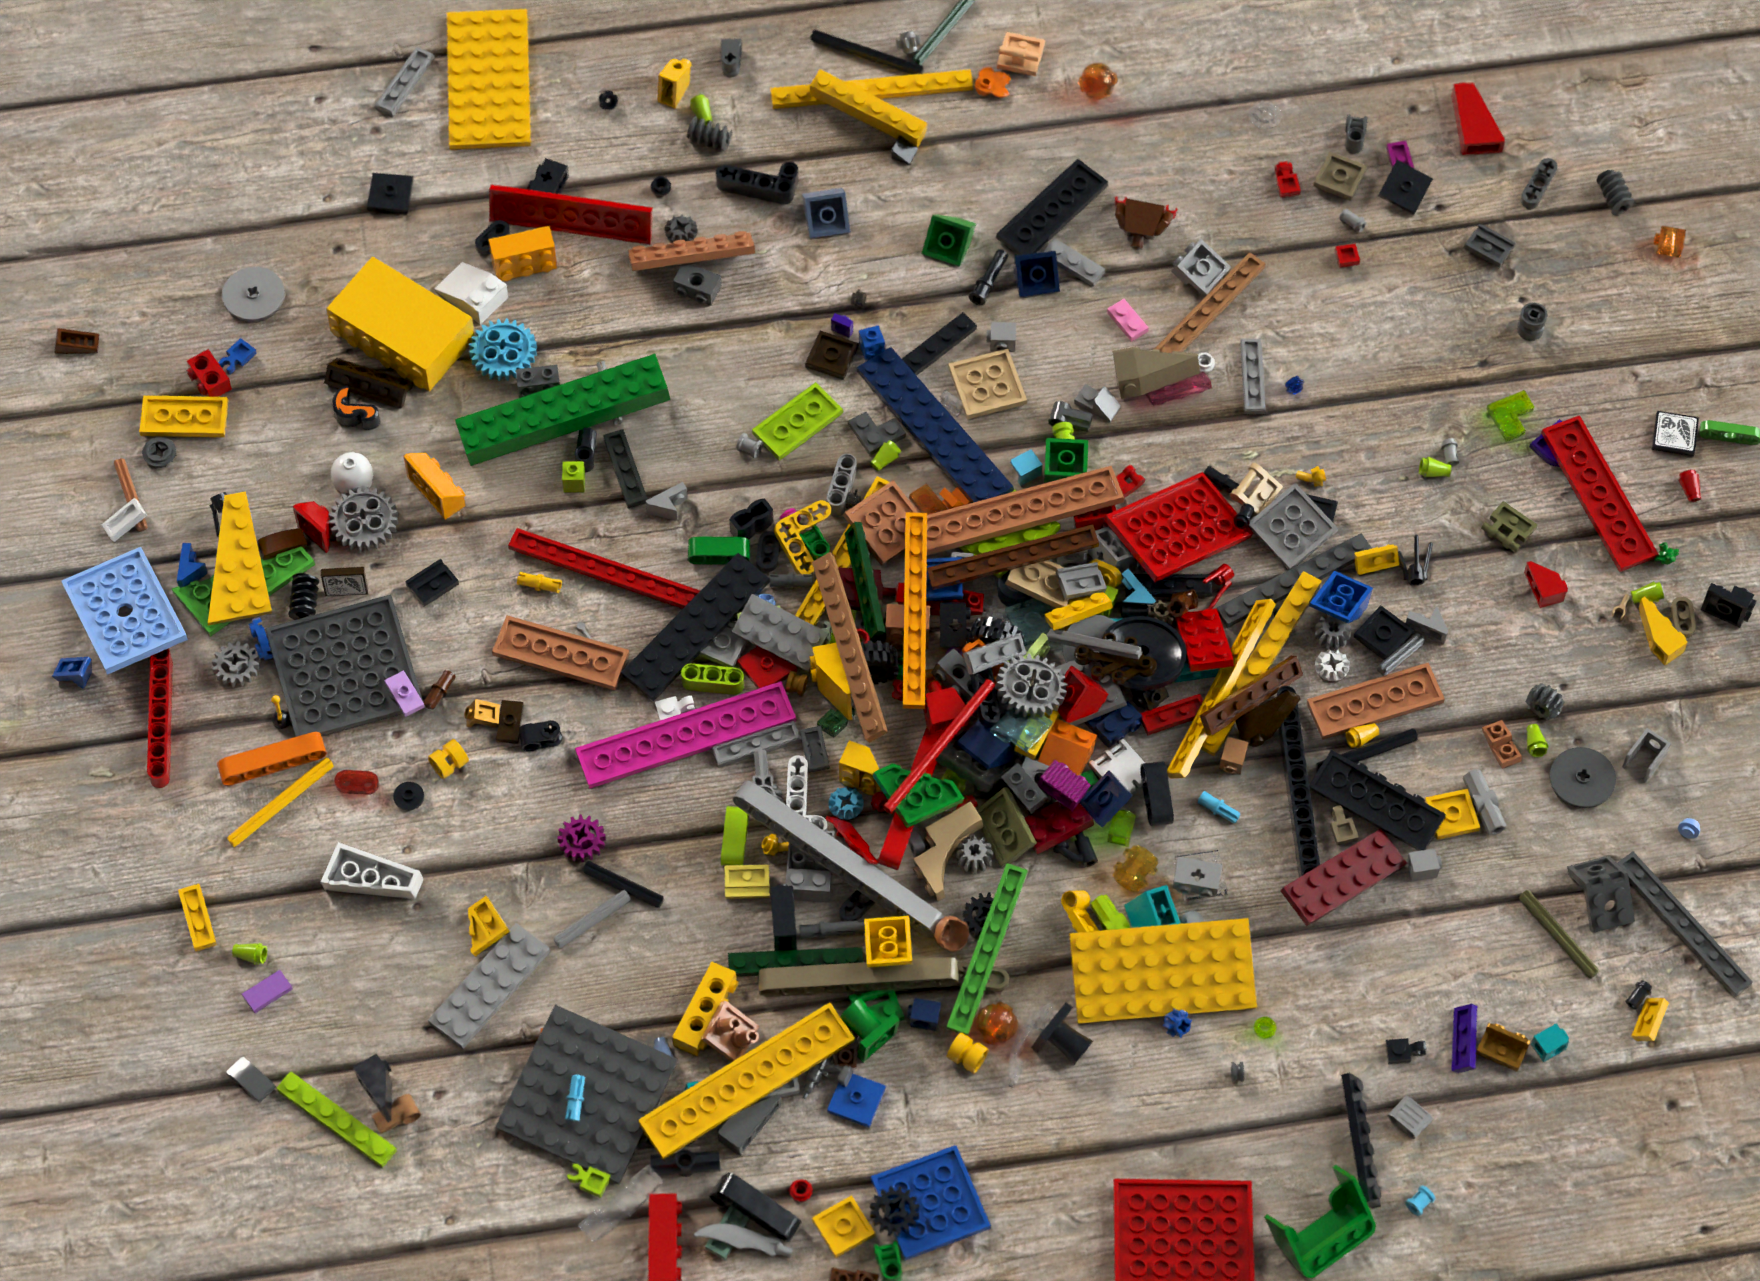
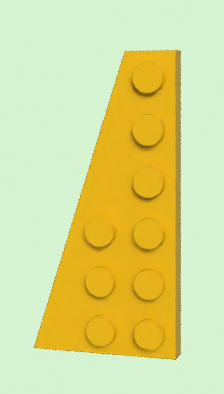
(238, 578)

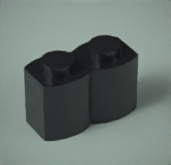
(751, 520)

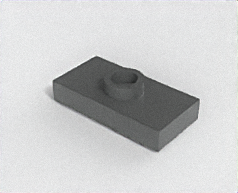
(814, 749)

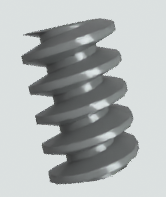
(711, 136)
(1615, 191)

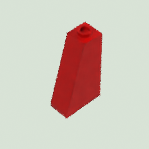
(1474, 122)

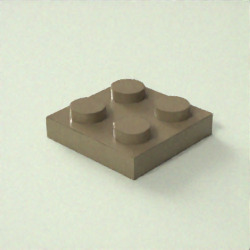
(1340, 176)

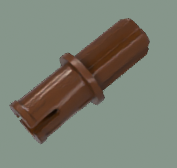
(439, 689)

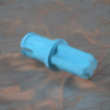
(1218, 807)
(575, 1098)

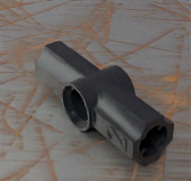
(700, 1163)

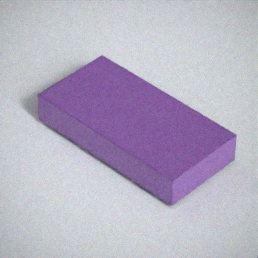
(267, 991)

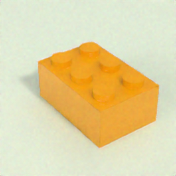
(523, 253)

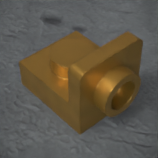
(482, 713)

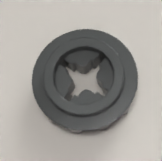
(674, 234)
(164, 445)

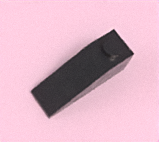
(377, 1083)

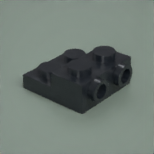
(1729, 606)

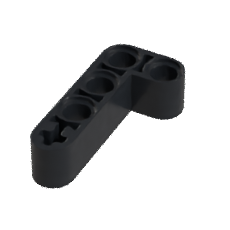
(731, 180)
(755, 1205)

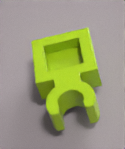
(591, 1181)

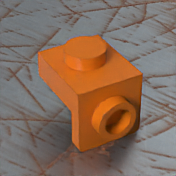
(953, 499)

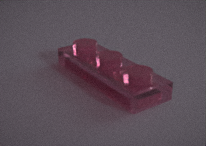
(1180, 389)

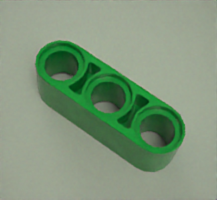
(717, 549)

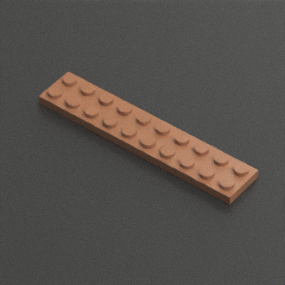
(1022, 509)

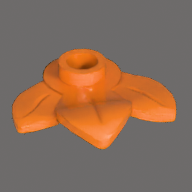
(992, 83)

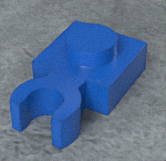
(239, 354)

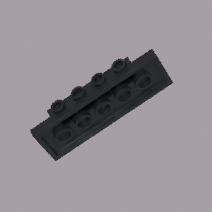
(1377, 800)

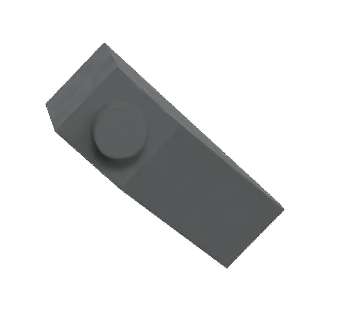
(745, 1125)

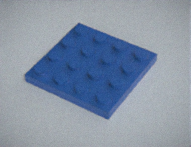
(946, 1201)

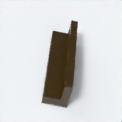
(367, 382)

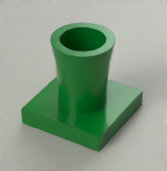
(869, 1028)

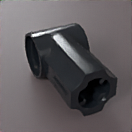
(586, 447)

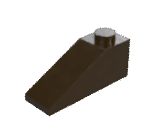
(1266, 719)

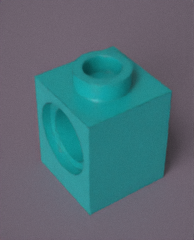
(1550, 1042)

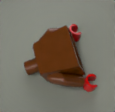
(1142, 219)

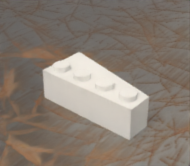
(369, 874)

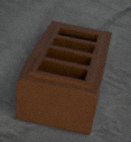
(70, 348)

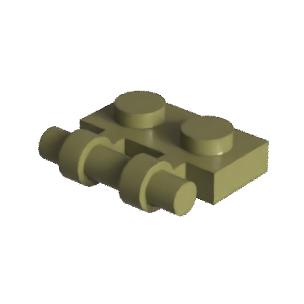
(1513, 522)

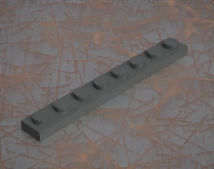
(1280, 586)
(1685, 925)

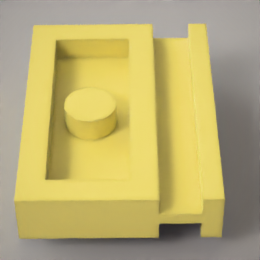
(747, 881)

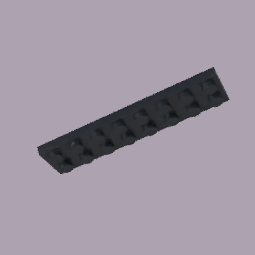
(695, 627)

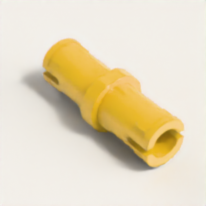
(539, 582)

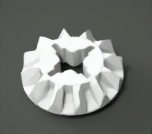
(1326, 671)

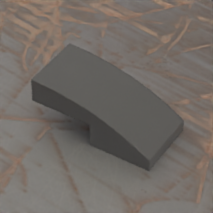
(251, 1079)

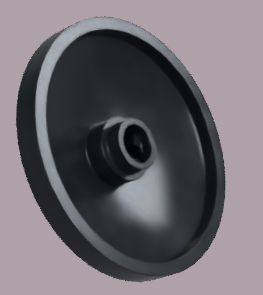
(1156, 641)

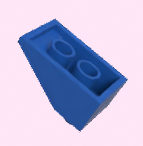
(1342, 598)

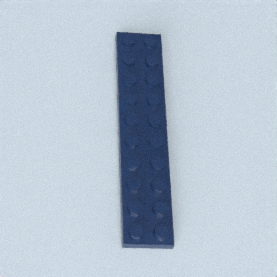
(934, 427)

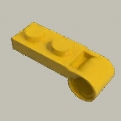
(1077, 911)

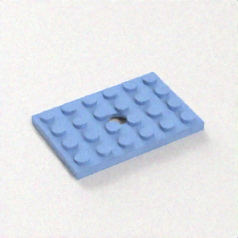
(120, 583)

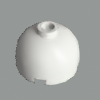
(350, 472)

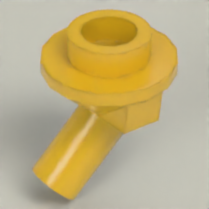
(1317, 476)
(771, 846)

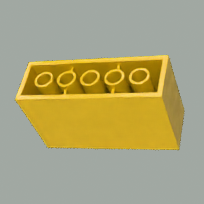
(400, 324)

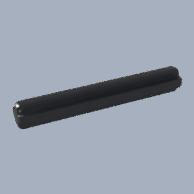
(623, 884)

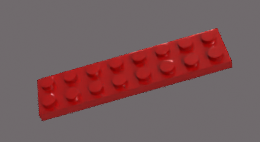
(571, 214)
(1599, 493)

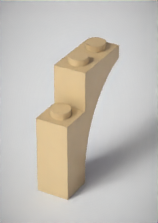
(943, 840)

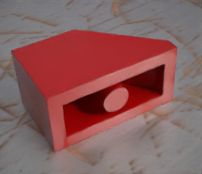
(1545, 584)

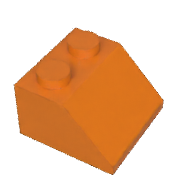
(1069, 746)

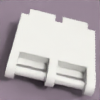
(1123, 765)

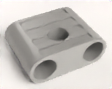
(1410, 1117)

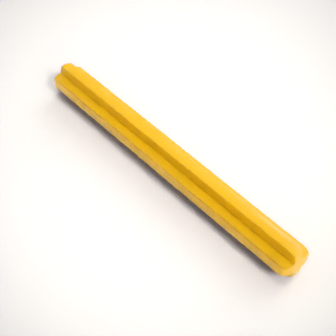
(280, 802)

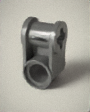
(731, 56)
(1355, 133)

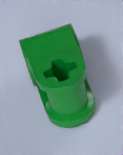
(815, 542)
(888, 1260)

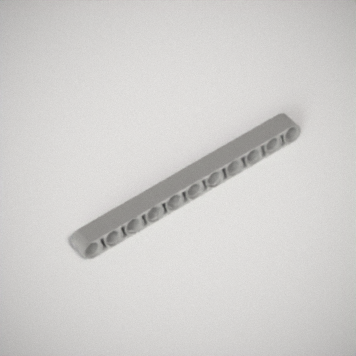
(837, 857)

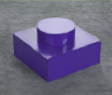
(842, 325)

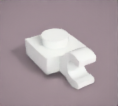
(670, 707)

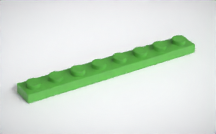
(987, 949)

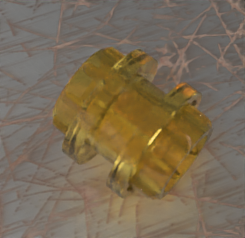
(1135, 868)

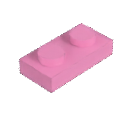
(1127, 320)

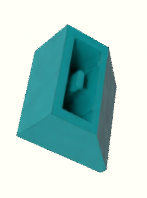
(1152, 909)

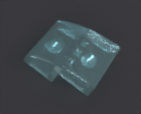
(1020, 729)

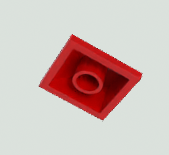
(314, 523)
(1082, 696)

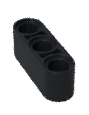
(1157, 793)

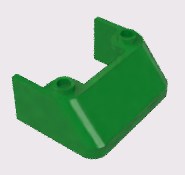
(1330, 1235)

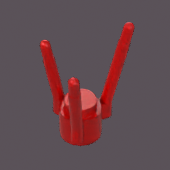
(1223, 576)

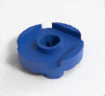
(263, 644)

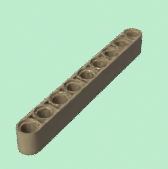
(857, 977)

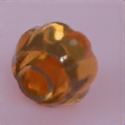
(1097, 81)
(997, 1023)

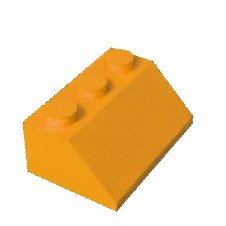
(434, 484)

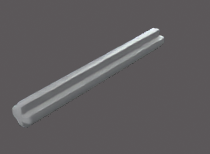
(1094, 644)

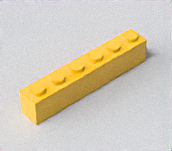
(867, 108)

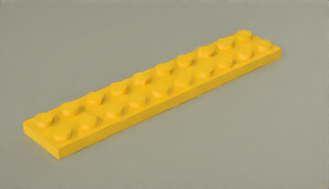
(746, 1080)

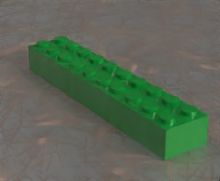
(562, 409)

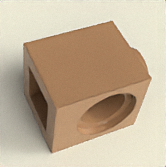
(1233, 755)

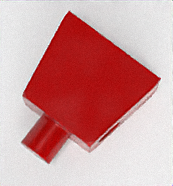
(941, 707)

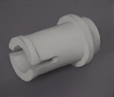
(1352, 220)
(1451, 456)

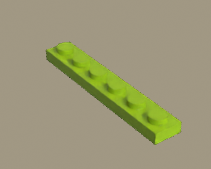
(336, 1119)

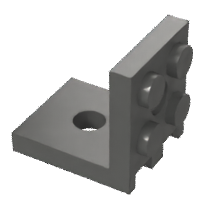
(1604, 882)

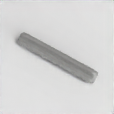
(591, 918)

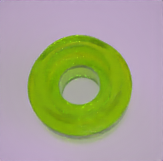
(1265, 1021)

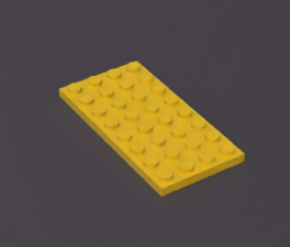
(488, 79)
(1162, 969)

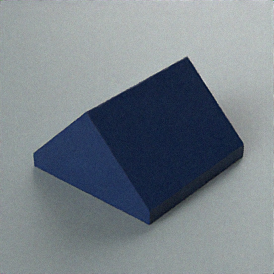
(1036, 273)
(986, 747)

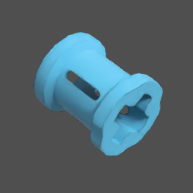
(1420, 1200)

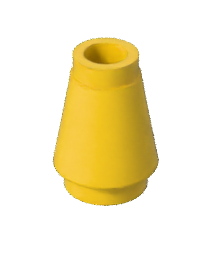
(1361, 735)

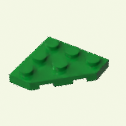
(924, 800)

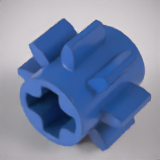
(1177, 1023)

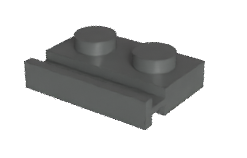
(1489, 245)

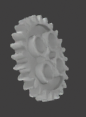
(363, 519)
(1011, 682)

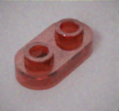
(357, 782)

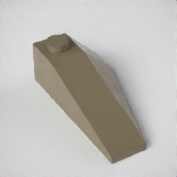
(1147, 371)

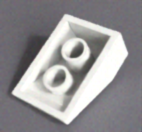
(473, 291)

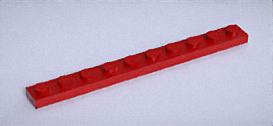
(601, 568)

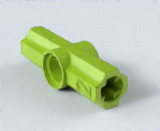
(1108, 914)

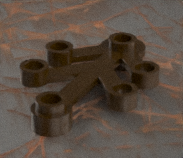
(1115, 662)

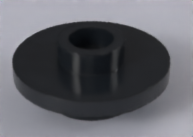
(408, 796)

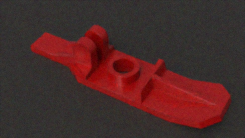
(852, 838)

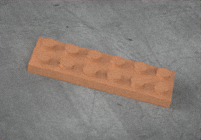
(691, 251)
(560, 652)
(1375, 700)

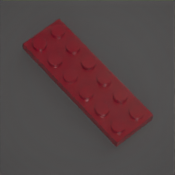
(1343, 877)

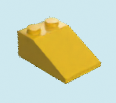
(831, 678)
(888, 941)

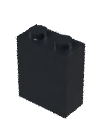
(783, 917)

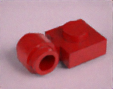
(1286, 181)

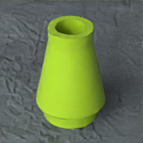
(701, 108)
(886, 454)
(1433, 468)
(1652, 591)
(1536, 742)
(252, 953)

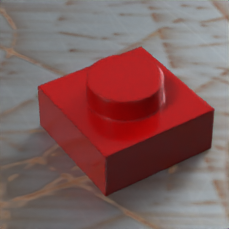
(1347, 255)

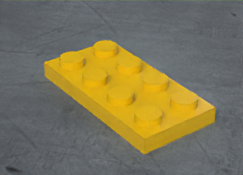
(183, 416)

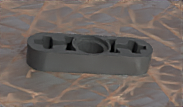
(1538, 175)

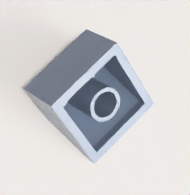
(826, 212)

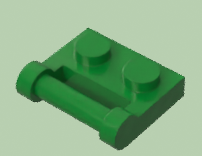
(883, 1009)

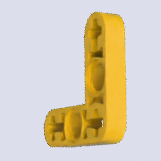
(795, 528)

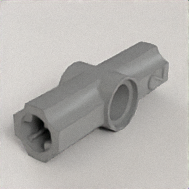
(1484, 802)

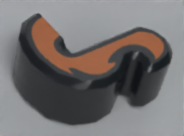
(354, 414)

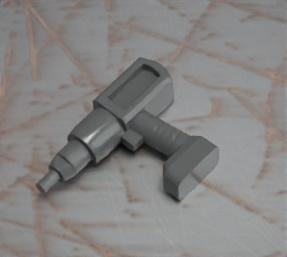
(824, 1069)

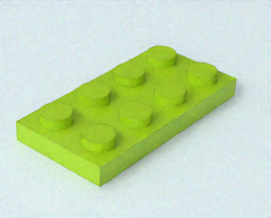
(797, 421)

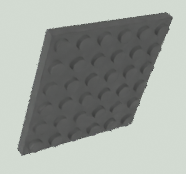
(337, 666)
(619, 1088)

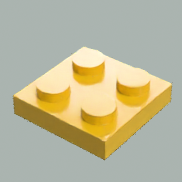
(1459, 813)
(843, 1226)

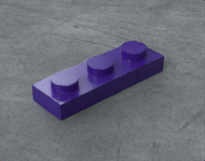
(1464, 1038)

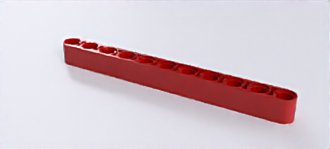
(898, 834)

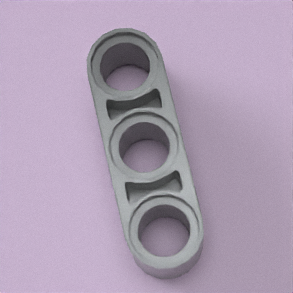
(841, 476)

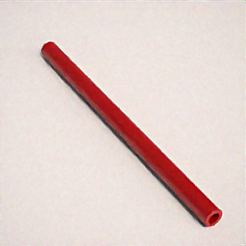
(938, 746)

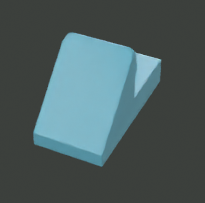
(1140, 595)

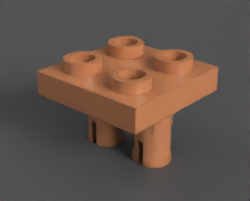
(730, 1032)

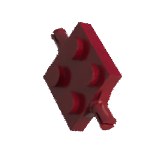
(850, 588)

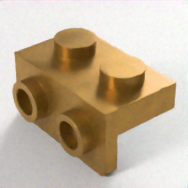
(1503, 1046)

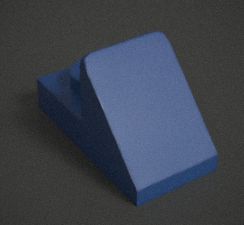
(188, 568)
(75, 669)

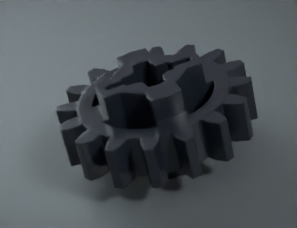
(981, 907)
(891, 1221)

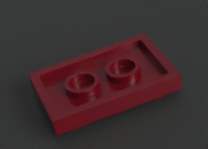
(1056, 824)

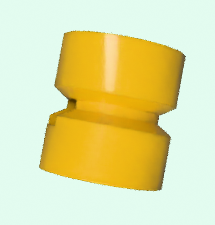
(455, 755)
(965, 1051)

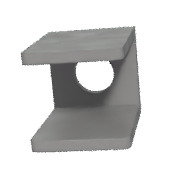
(1646, 739)

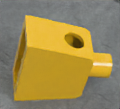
(676, 74)

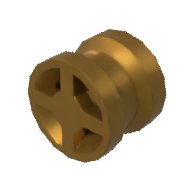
(796, 683)

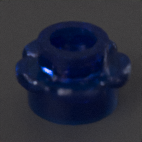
(1294, 385)

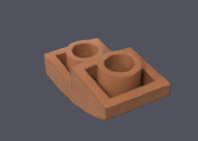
(1501, 744)

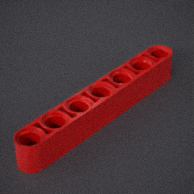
(163, 724)

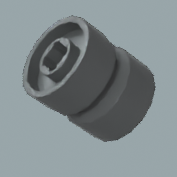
(1532, 321)

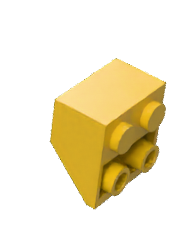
(857, 768)

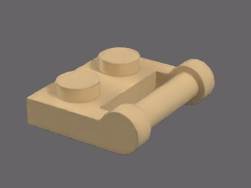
(1262, 494)

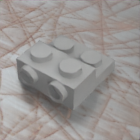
(1200, 267)

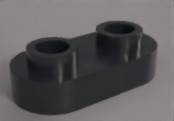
(489, 233)
(767, 553)

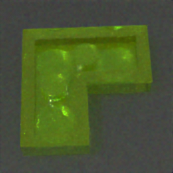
(1506, 414)

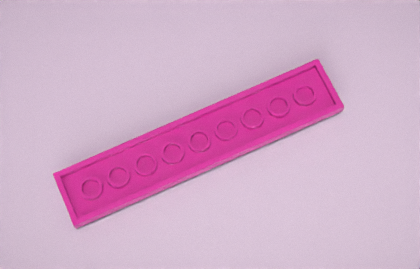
(684, 735)

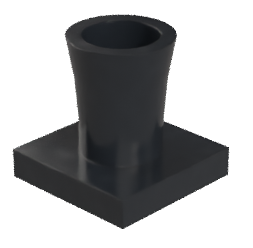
(1063, 1036)

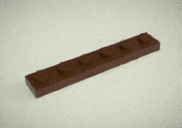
(1251, 695)

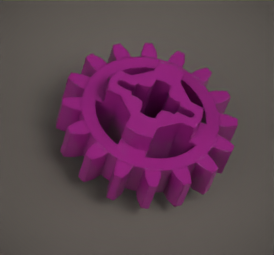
(587, 845)

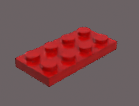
(1204, 640)

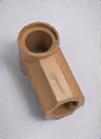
(403, 1111)

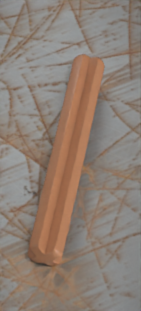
(128, 488)

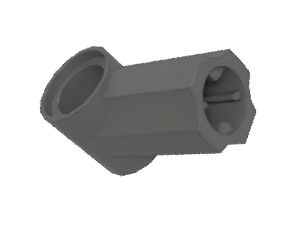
(1065, 413)

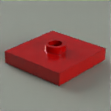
(764, 667)

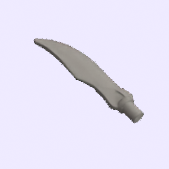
(744, 1238)

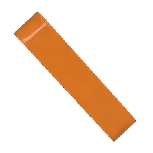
(271, 758)

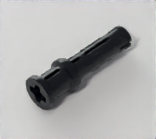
(985, 284)

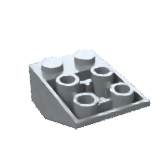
(808, 877)

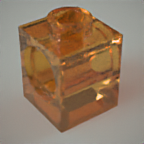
(1670, 241)

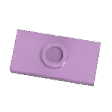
(404, 693)

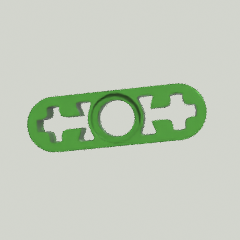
(1730, 432)

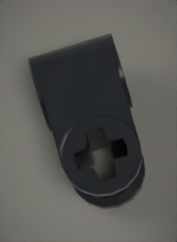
(538, 735)

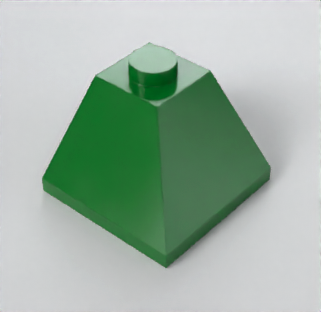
(948, 238)

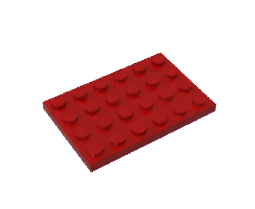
(1177, 526)

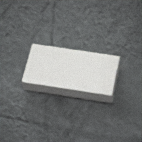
(124, 519)

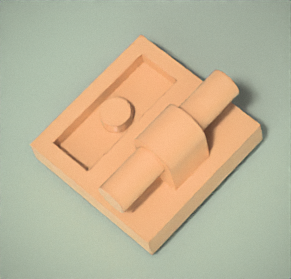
(1020, 54)

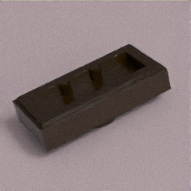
(509, 721)

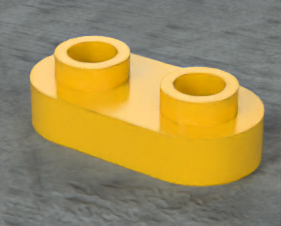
(1111, 574)

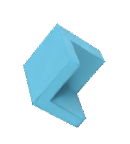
(1027, 467)

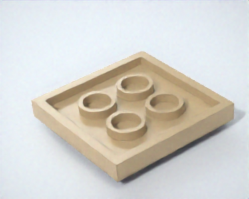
(987, 384)

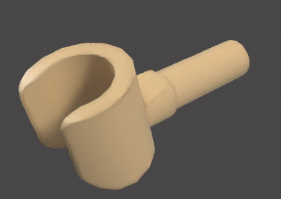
(1621, 608)

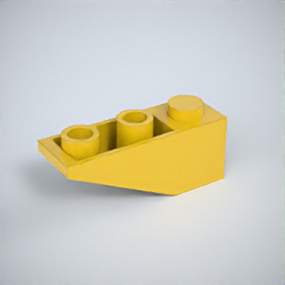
(1662, 637)

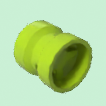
(1063, 430)

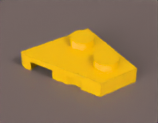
(485, 925)

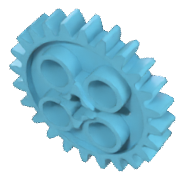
(502, 349)

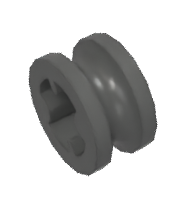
(1237, 1071)

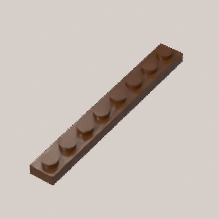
(1012, 557)

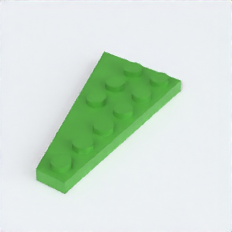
(277, 574)

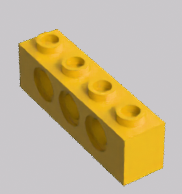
(715, 977)

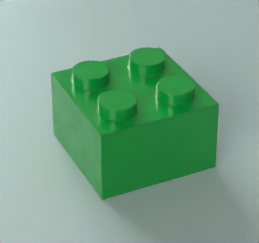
(1065, 458)

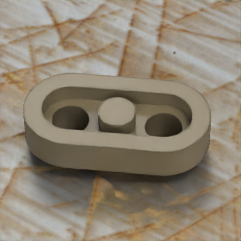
(1683, 619)

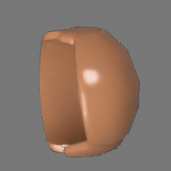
(951, 933)

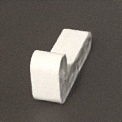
(799, 798)

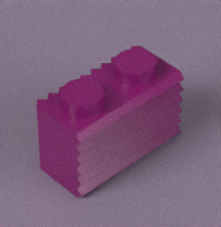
(1063, 785)

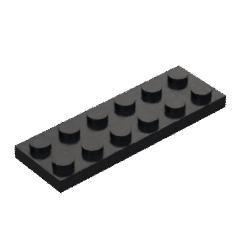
(1052, 209)

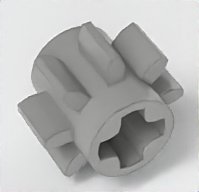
(908, 42)

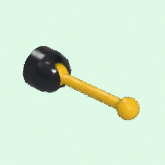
(279, 715)

